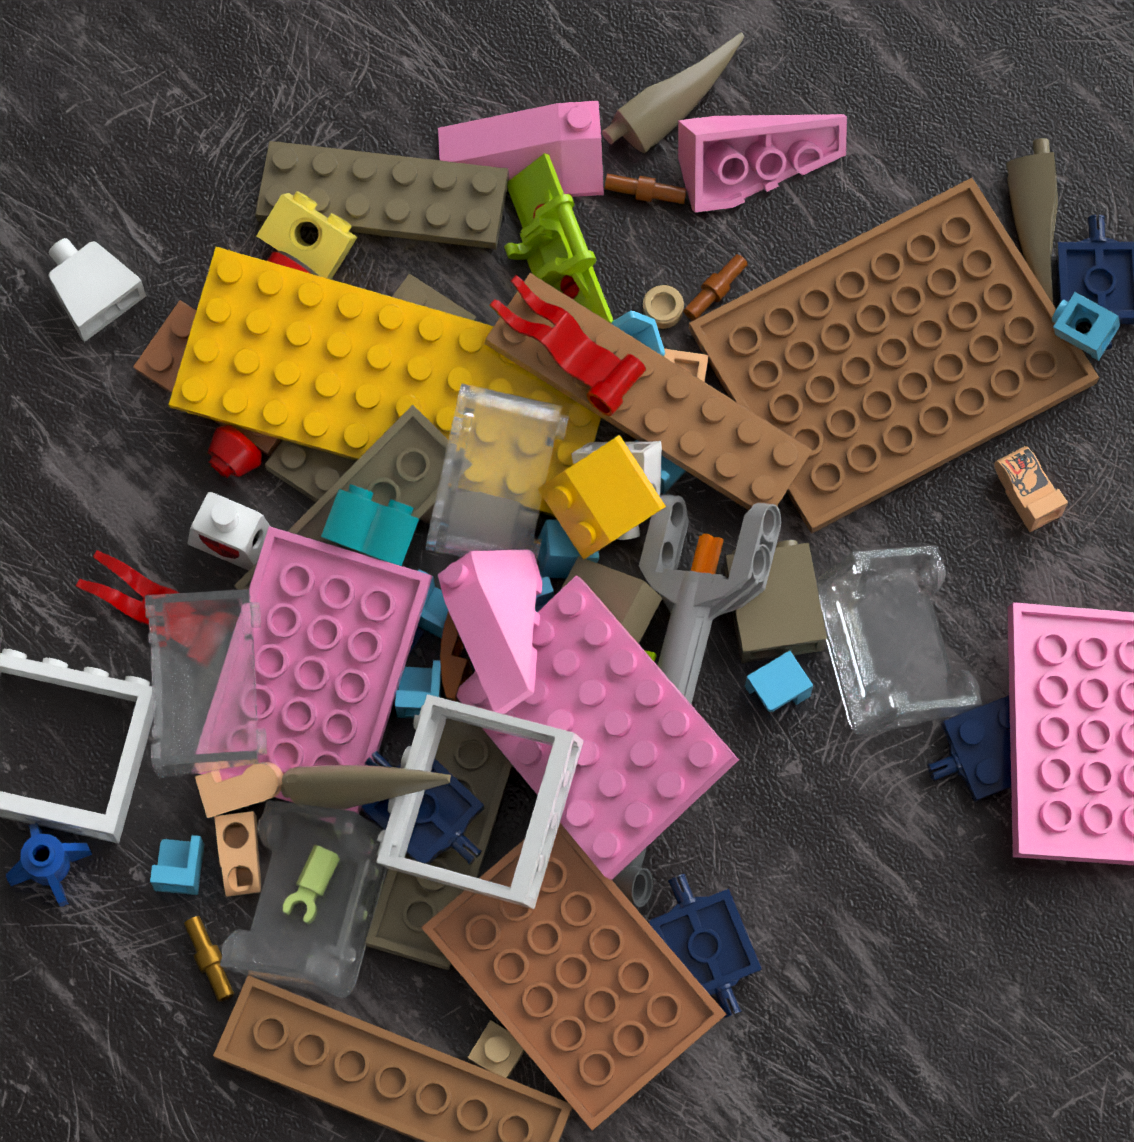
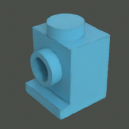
(1080, 310)

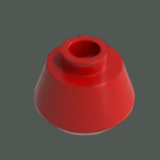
(233, 452)

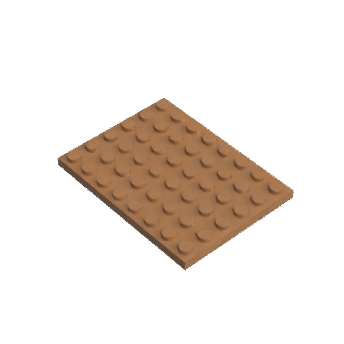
(895, 351)

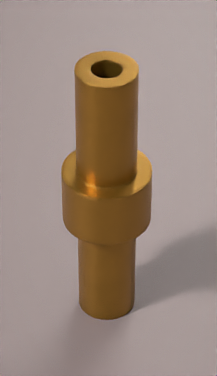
(208, 958)

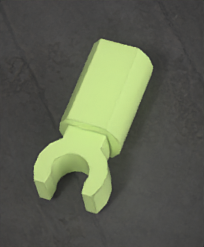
(312, 881)

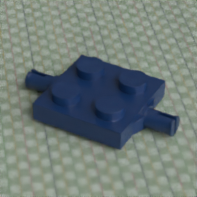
(1098, 271)
(979, 749)
(440, 819)
(709, 941)

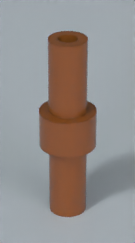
(645, 188)
(715, 287)

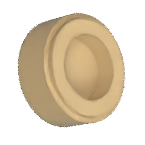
(663, 305)

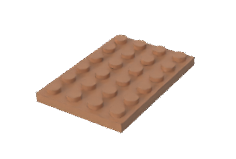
(577, 979)

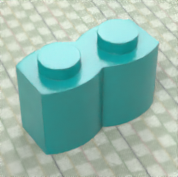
(370, 526)

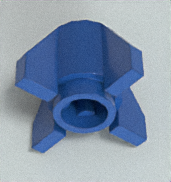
(53, 869)

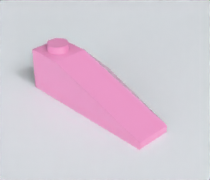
(516, 139)
(744, 154)
(495, 615)

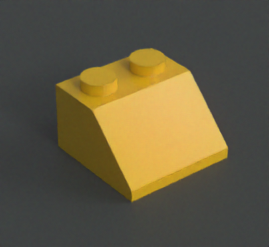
(601, 497)

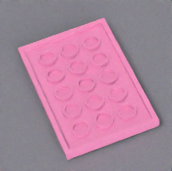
(328, 650)
(1072, 733)
(643, 740)

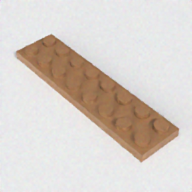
(667, 404)
(380, 1073)

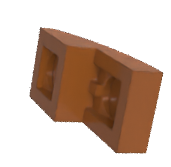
(453, 668)

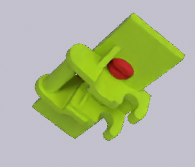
(553, 237)

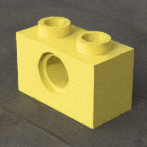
(283, 233)

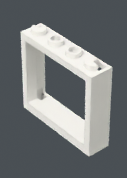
(66, 818)
(544, 819)

